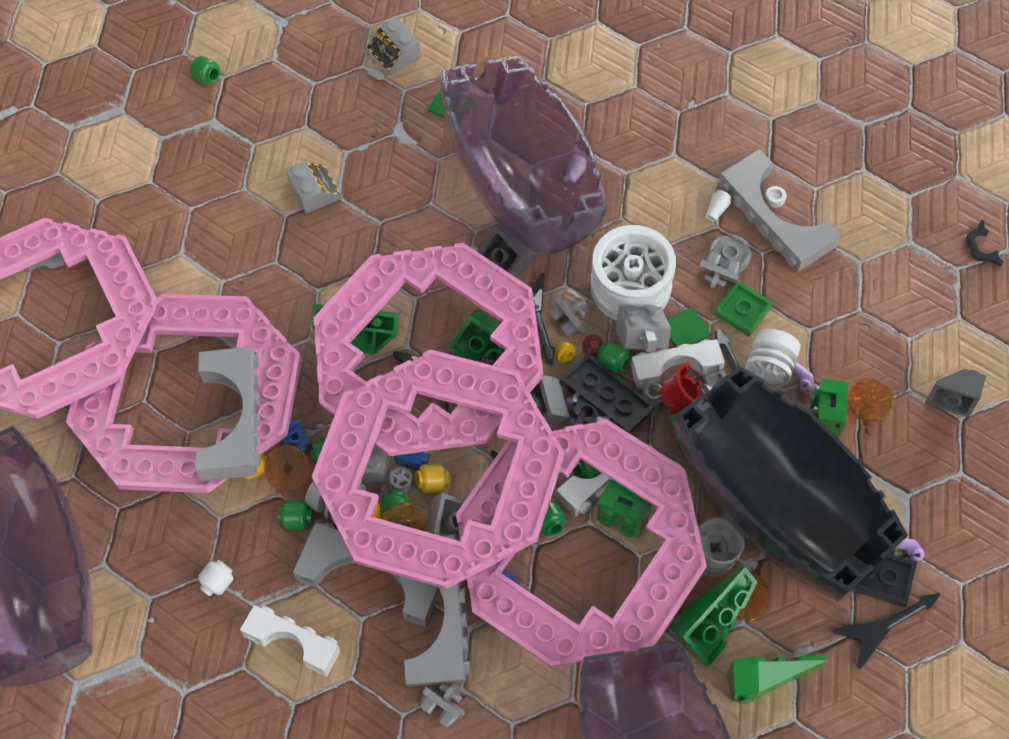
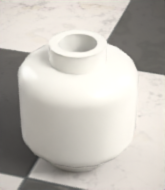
(215, 578)

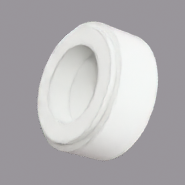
(775, 196)

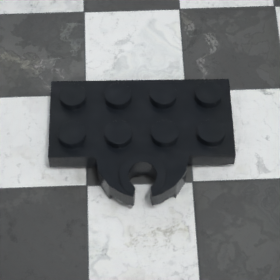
(605, 395)
(889, 580)

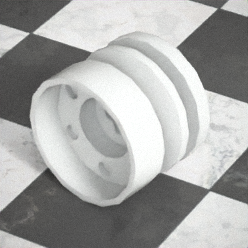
(773, 356)

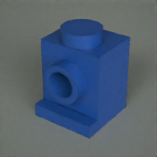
(297, 432)
(412, 460)

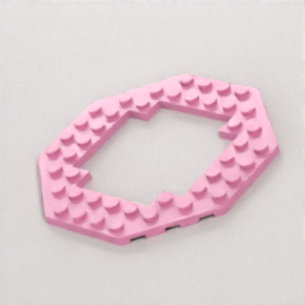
(374, 286)
(125, 290)
(171, 466)
(417, 552)
(656, 593)

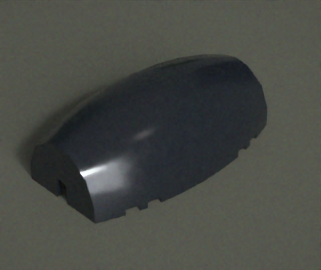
(787, 483)

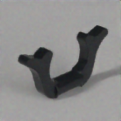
(976, 253)

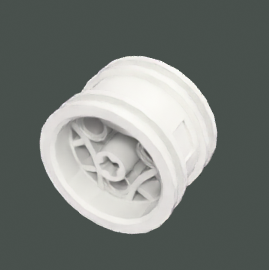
(633, 259)

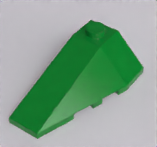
(474, 338)
(708, 620)
(756, 677)

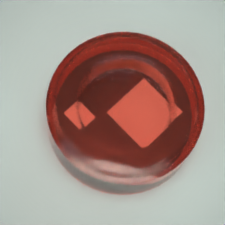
(592, 344)

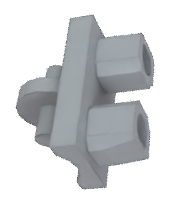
(728, 273)
(561, 309)
(451, 710)

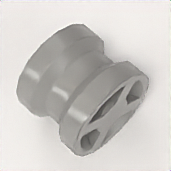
(399, 476)

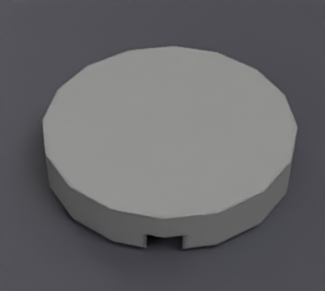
(732, 248)

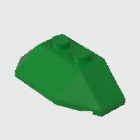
(375, 334)

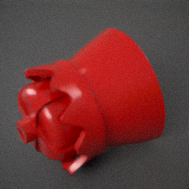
(680, 390)

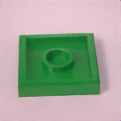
(743, 308)

